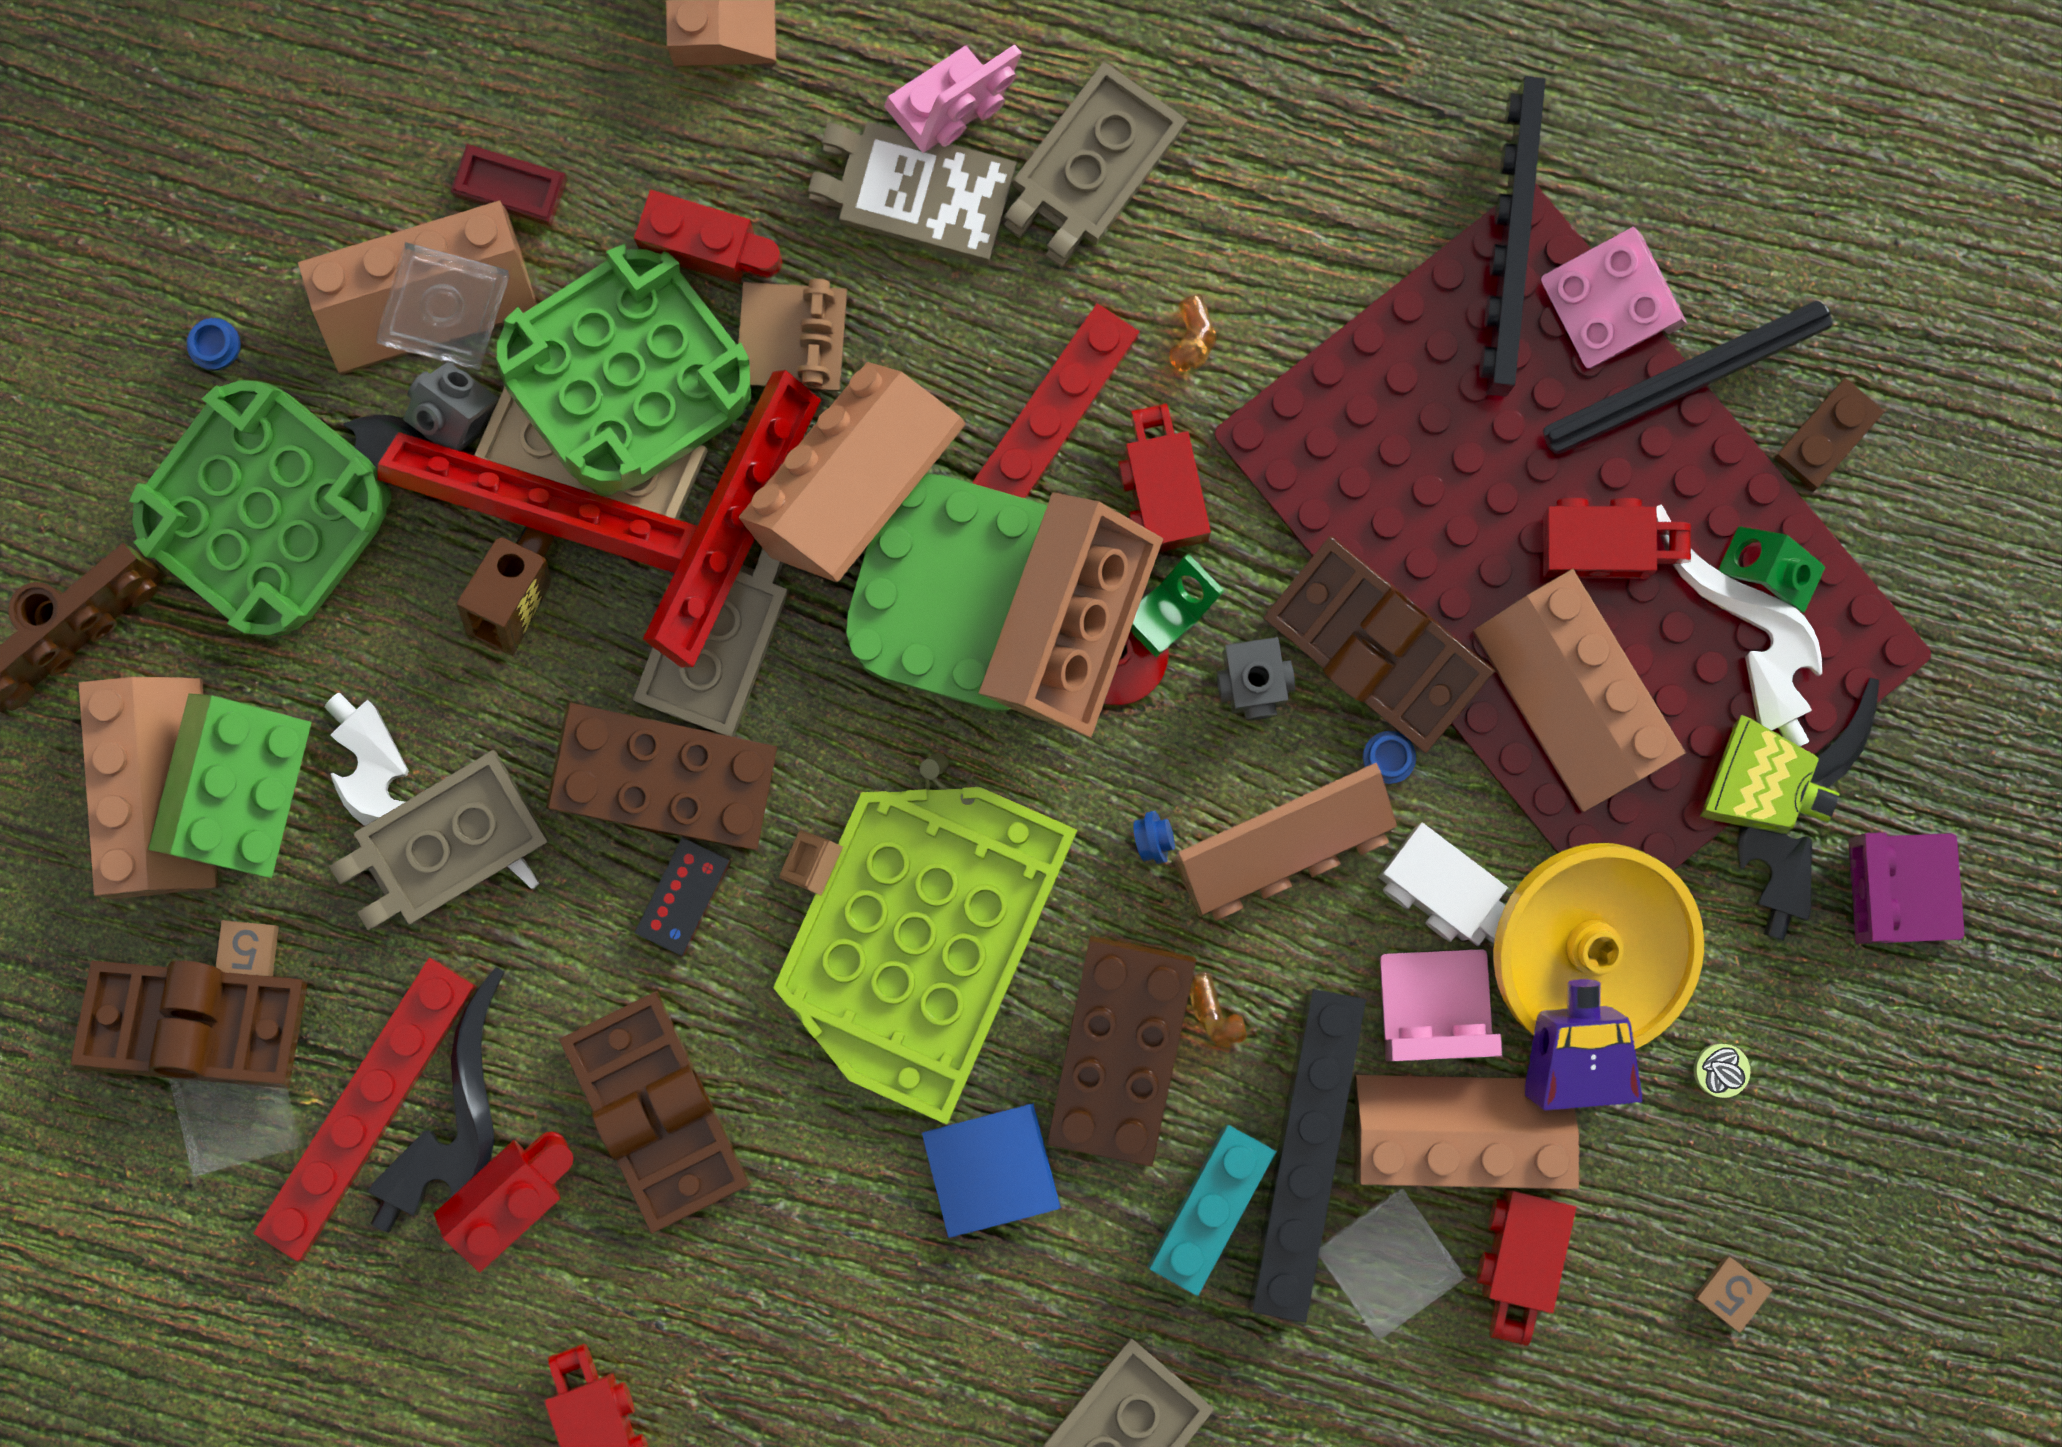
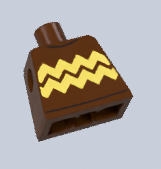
(507, 590)

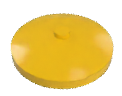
(1604, 919)

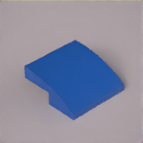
(991, 1170)

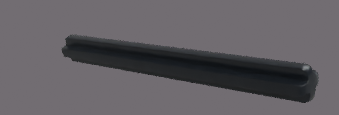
(1687, 377)

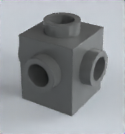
(449, 407)
(1258, 659)

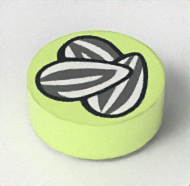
(1721, 1070)

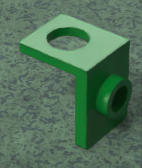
(1781, 567)
(1170, 610)

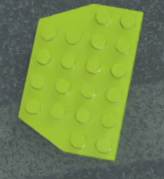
(921, 937)

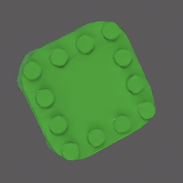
(623, 370)
(259, 508)
(941, 587)

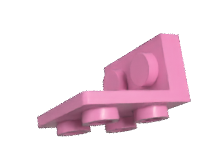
(952, 95)
(1612, 298)
(1437, 1006)

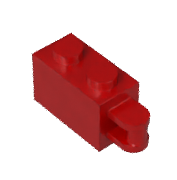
(705, 239)
(1164, 481)
(1609, 539)
(504, 1199)
(1524, 1260)
(592, 1412)

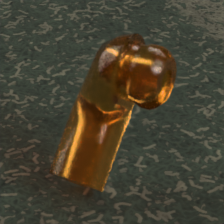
(1198, 338)
(1209, 1013)

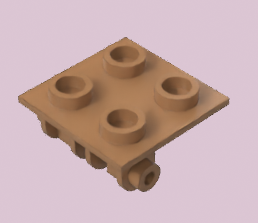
(794, 332)

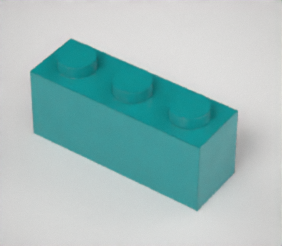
(1211, 1209)

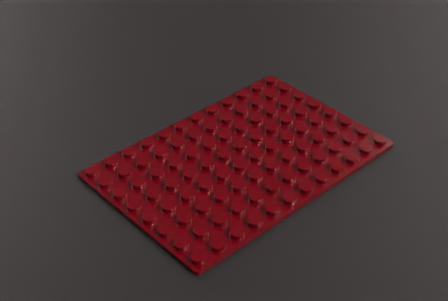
(1447, 497)

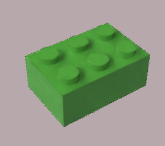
(230, 785)

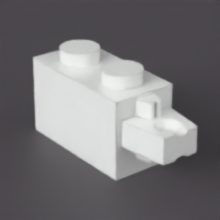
(1444, 886)

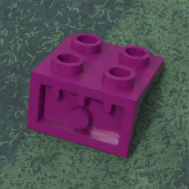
(1906, 888)

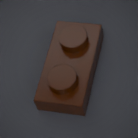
(1829, 434)

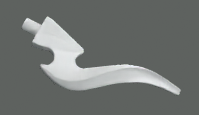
(1791, 638)
(379, 763)

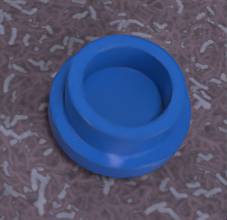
(213, 344)
(1393, 755)
(1153, 837)

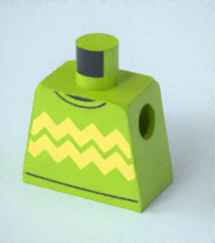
(1766, 782)

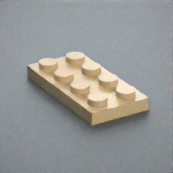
(517, 444)

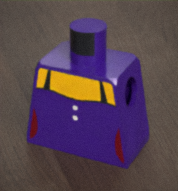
(1582, 1054)

